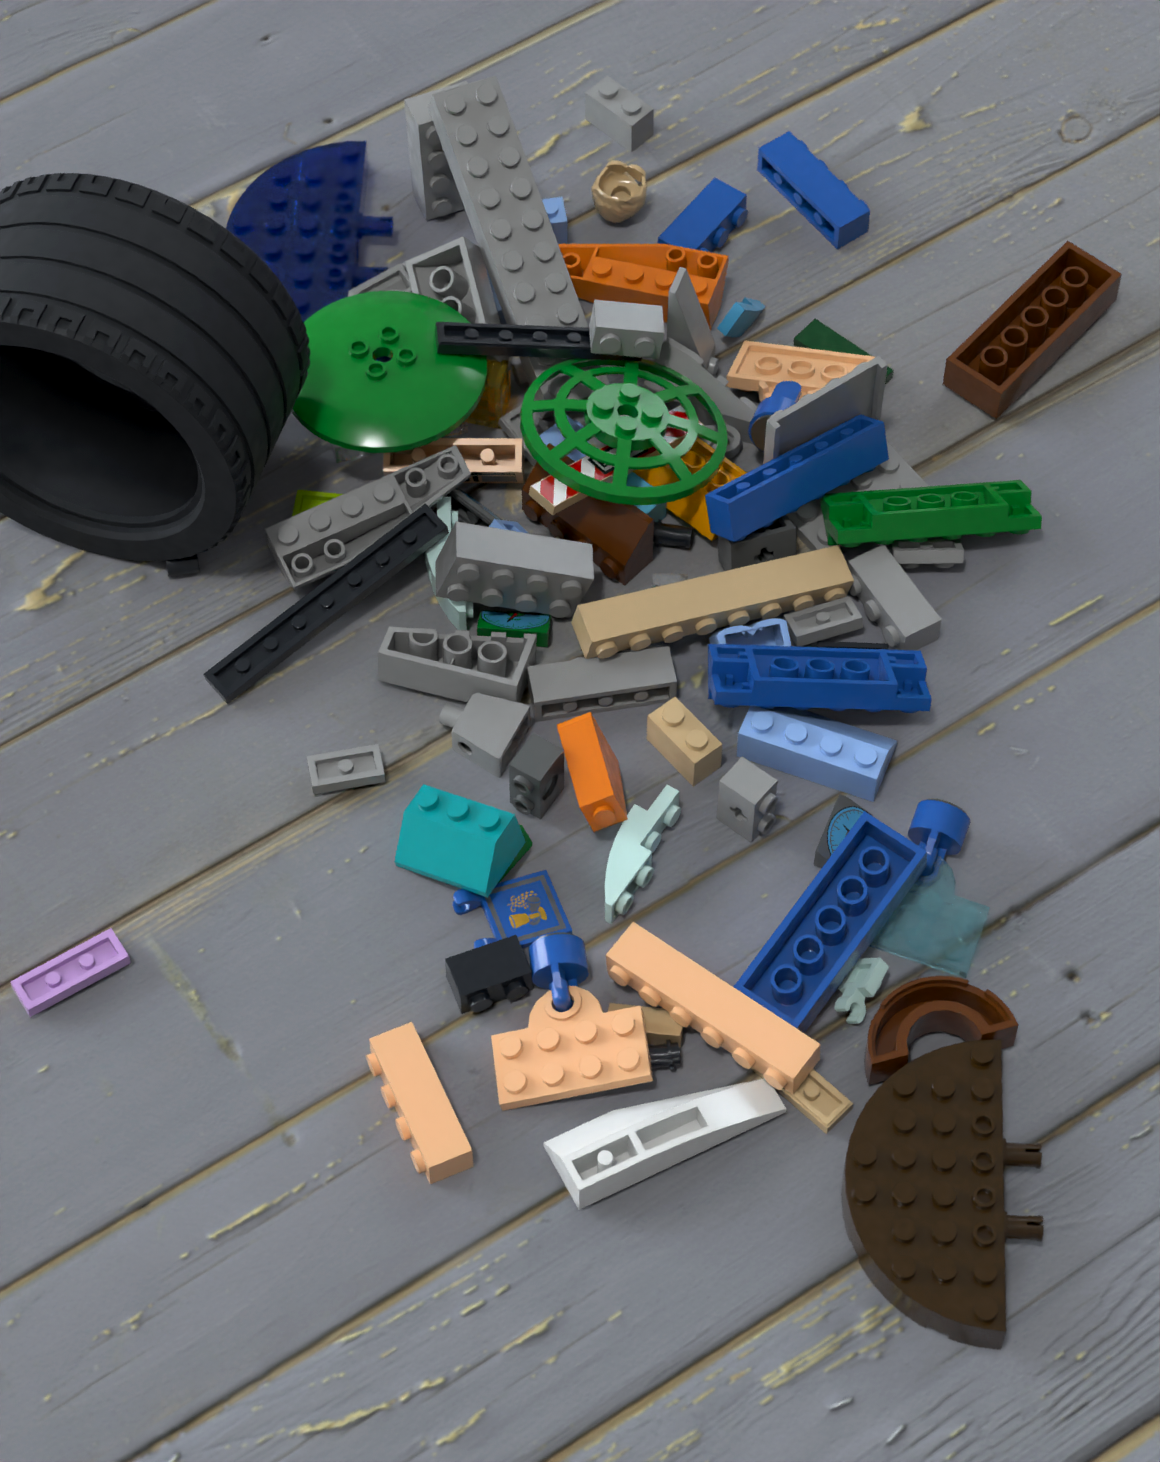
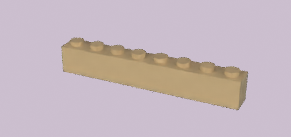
(711, 602)

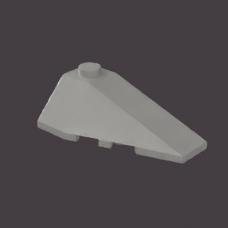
(687, 321)

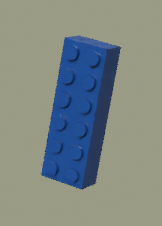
(833, 922)

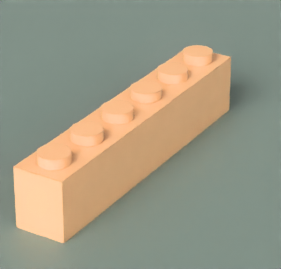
(712, 1008)

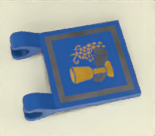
(517, 907)

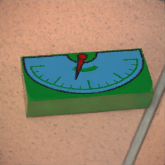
(515, 625)

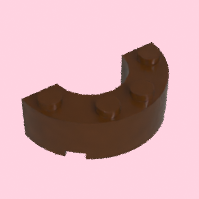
(933, 1006)

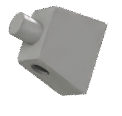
(487, 730)

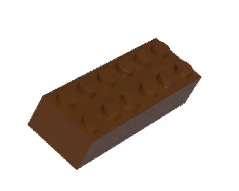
(1031, 329)

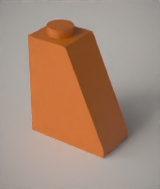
(593, 772)

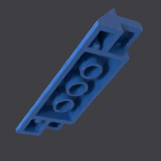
(817, 678)

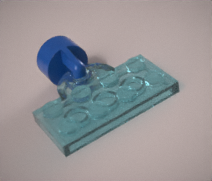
(931, 921)

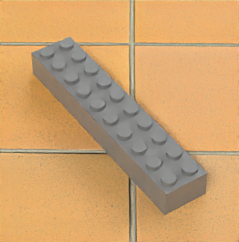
(508, 220)

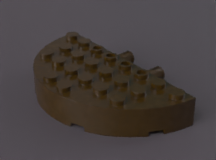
(930, 1192)

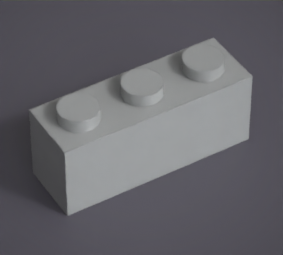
(893, 600)

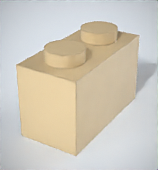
(684, 741)

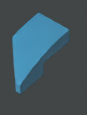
(740, 317)

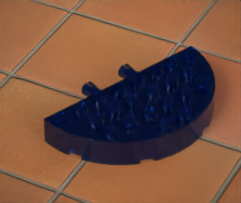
(310, 222)

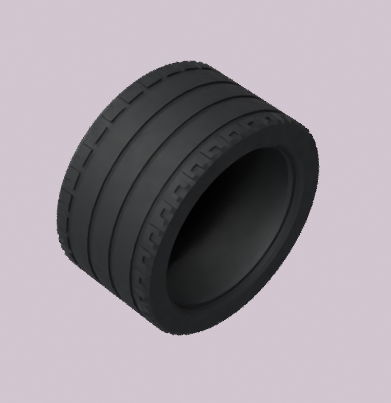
(136, 367)

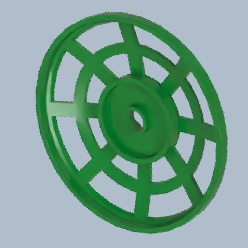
(636, 432)

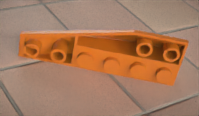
(644, 273)

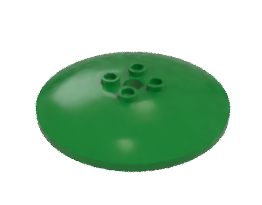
(390, 403)

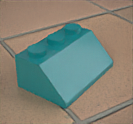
(457, 840)

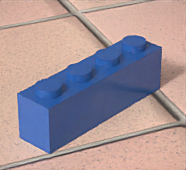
(813, 190)

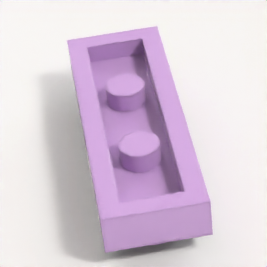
(70, 972)

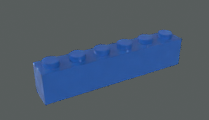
(796, 477)

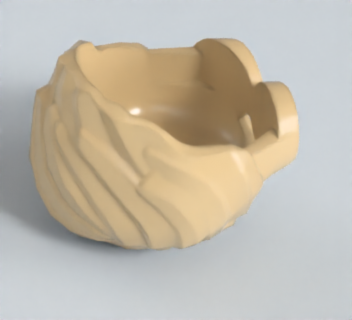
(617, 193)

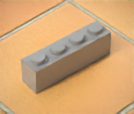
(601, 684)

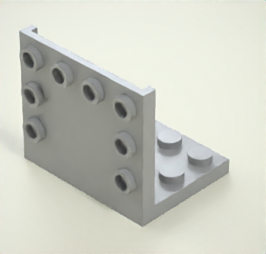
(819, 412)

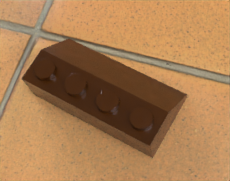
(617, 532)

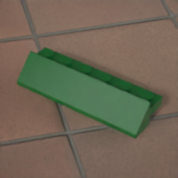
(928, 513)

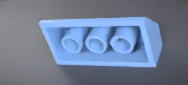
(816, 749)

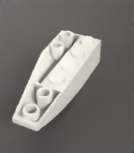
(654, 1136)

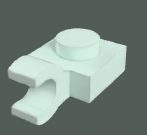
(860, 982)

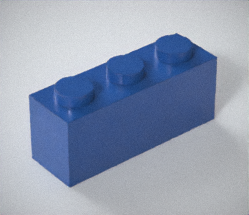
(708, 218)

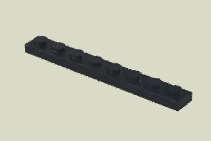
(326, 603)

